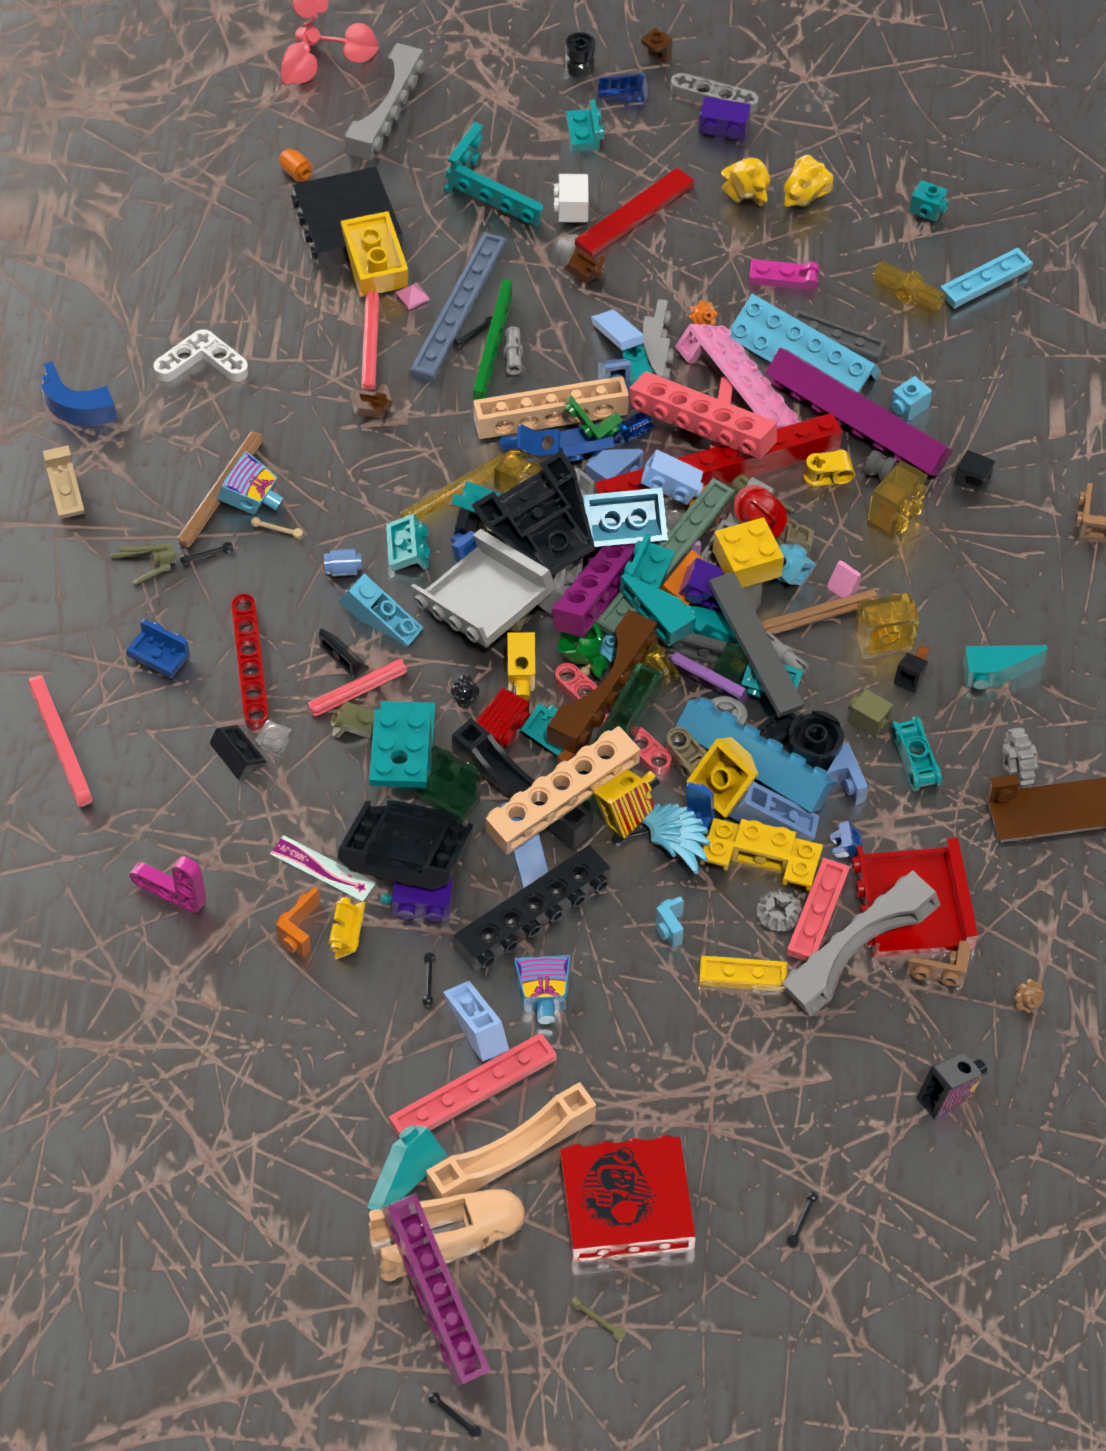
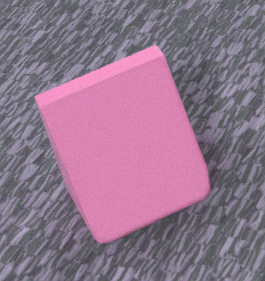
(844, 580)

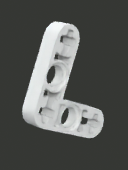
(204, 351)

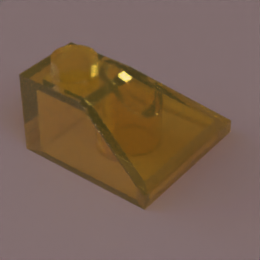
(514, 469)

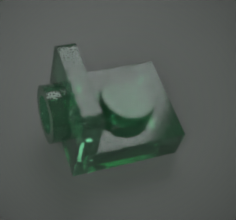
(731, 662)

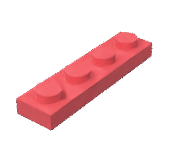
(818, 909)

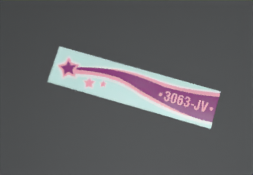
(323, 868)

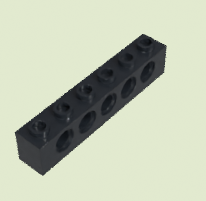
(538, 895)

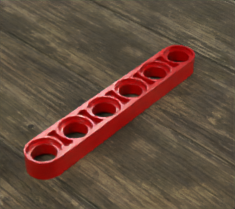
(247, 661)

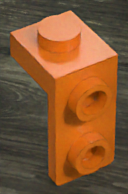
(287, 931)

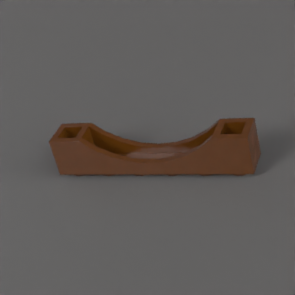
(576, 720)

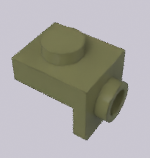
(353, 720)

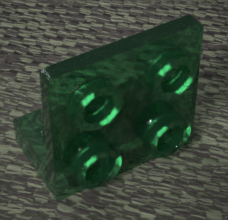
(451, 785)

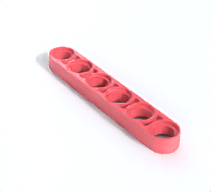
(581, 682)
(60, 741)

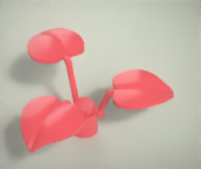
(300, 65)

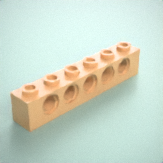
(546, 407)
(580, 787)

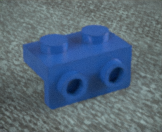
(575, 443)
(159, 649)

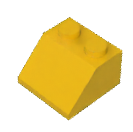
(727, 772)

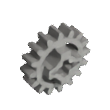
(1020, 757)

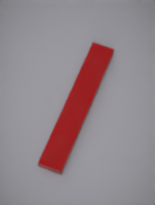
(634, 212)

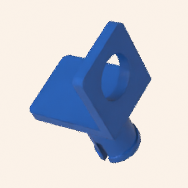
(531, 441)

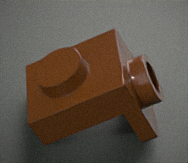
(658, 45)
(584, 266)
(371, 403)

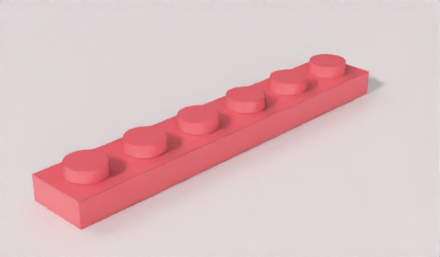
(476, 1085)

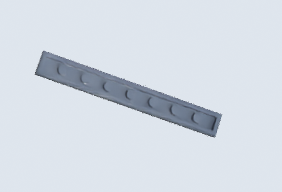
(458, 307)

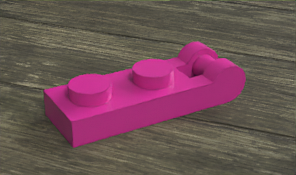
(784, 274)

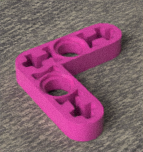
(183, 889)

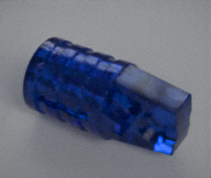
(633, 428)

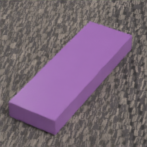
(708, 678)

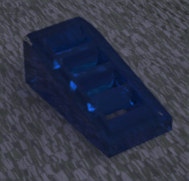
(632, 88)

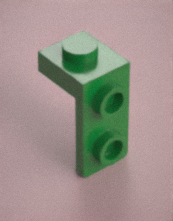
(605, 427)

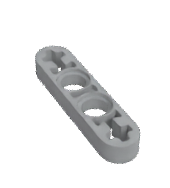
(715, 90)

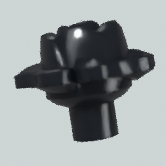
(464, 690)

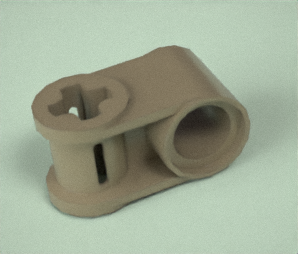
(687, 756)

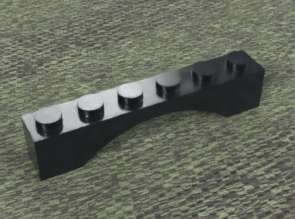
(479, 747)

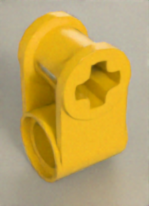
(830, 467)

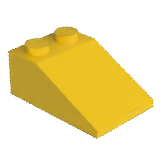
(375, 253)

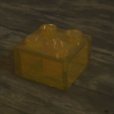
(897, 500)
(886, 625)

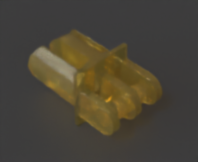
(660, 662)

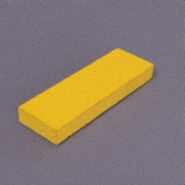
(742, 973)

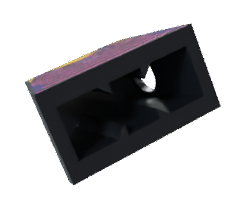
(950, 1084)

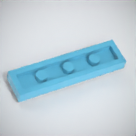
(986, 277)

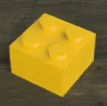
(749, 552)

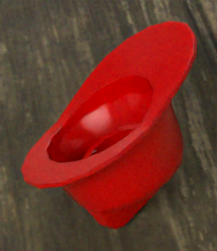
(757, 502)

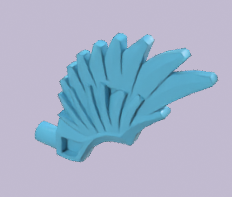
(678, 832)

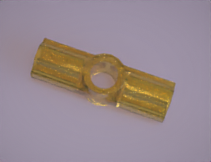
(909, 286)

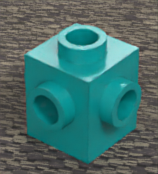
(929, 201)

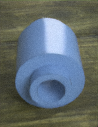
(342, 562)

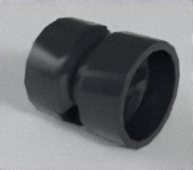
(580, 54)

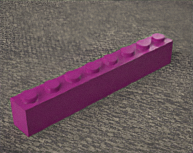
(859, 412)

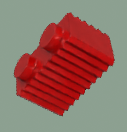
(504, 716)

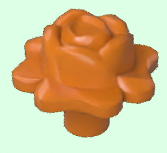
(703, 313)

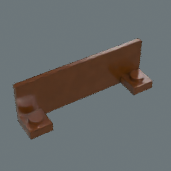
(1046, 808)

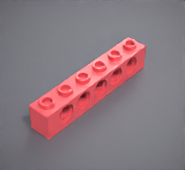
(703, 415)

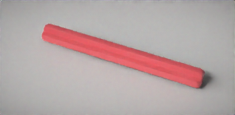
(370, 341)

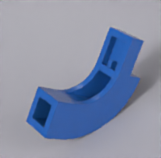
(73, 406)

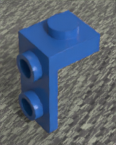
(701, 801)

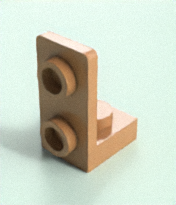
(1091, 526)
(949, 974)

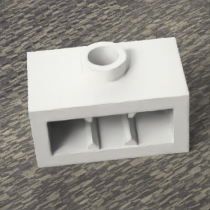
(571, 197)

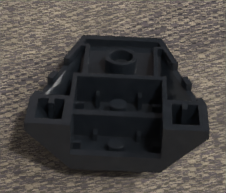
(542, 516)

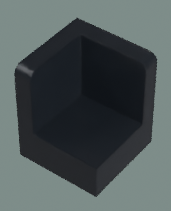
(974, 466)

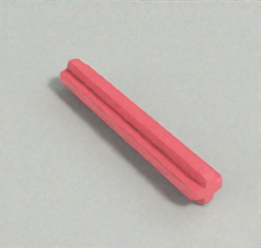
(357, 687)

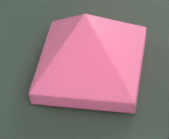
(412, 296)

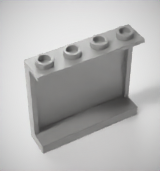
(486, 590)

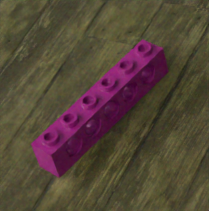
(592, 590)
(435, 1289)

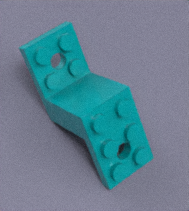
(402, 744)

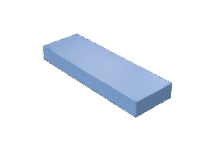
(618, 329)

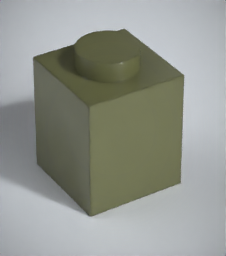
(870, 712)

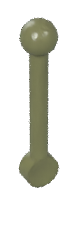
(618, 1333)

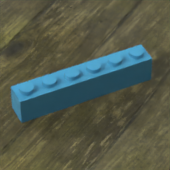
(776, 767)

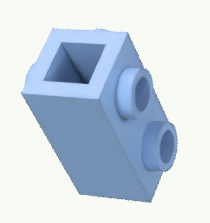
(673, 476)

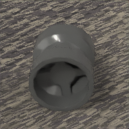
(878, 465)

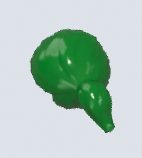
(585, 649)

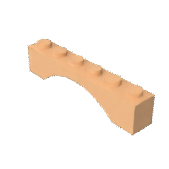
(553, 1123)

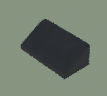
(342, 654)
(236, 751)

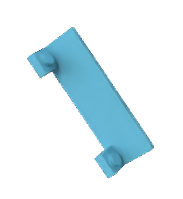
(766, 329)

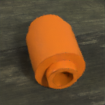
(295, 165)

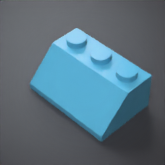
(626, 516)

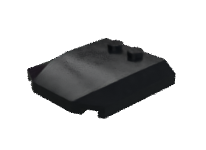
(405, 844)

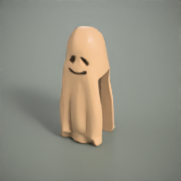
(486, 1218)

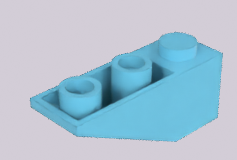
(380, 611)

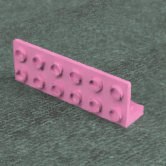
(738, 369)

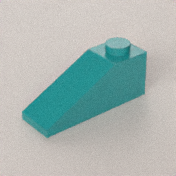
(672, 616)
(995, 665)
(406, 1165)

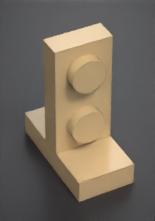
(63, 482)

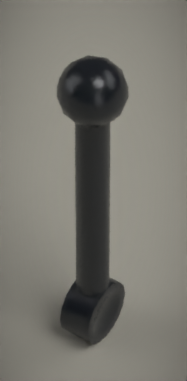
(460, 340)
(227, 548)
(618, 840)
(429, 959)
(793, 1240)
(474, 1431)

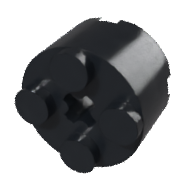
(816, 738)

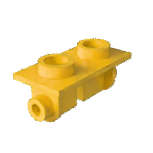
(345, 936)

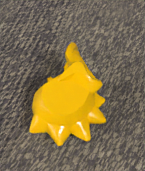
(747, 181)
(807, 182)

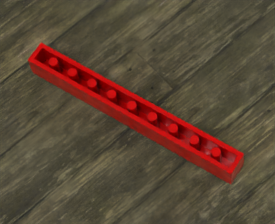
(725, 463)

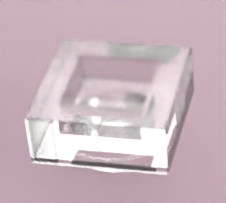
(273, 737)

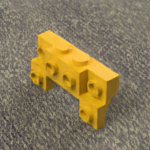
(763, 848)

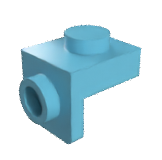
(667, 922)

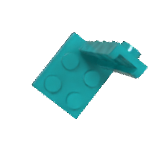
(488, 191)

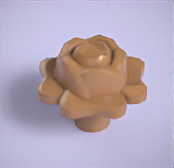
(1029, 995)

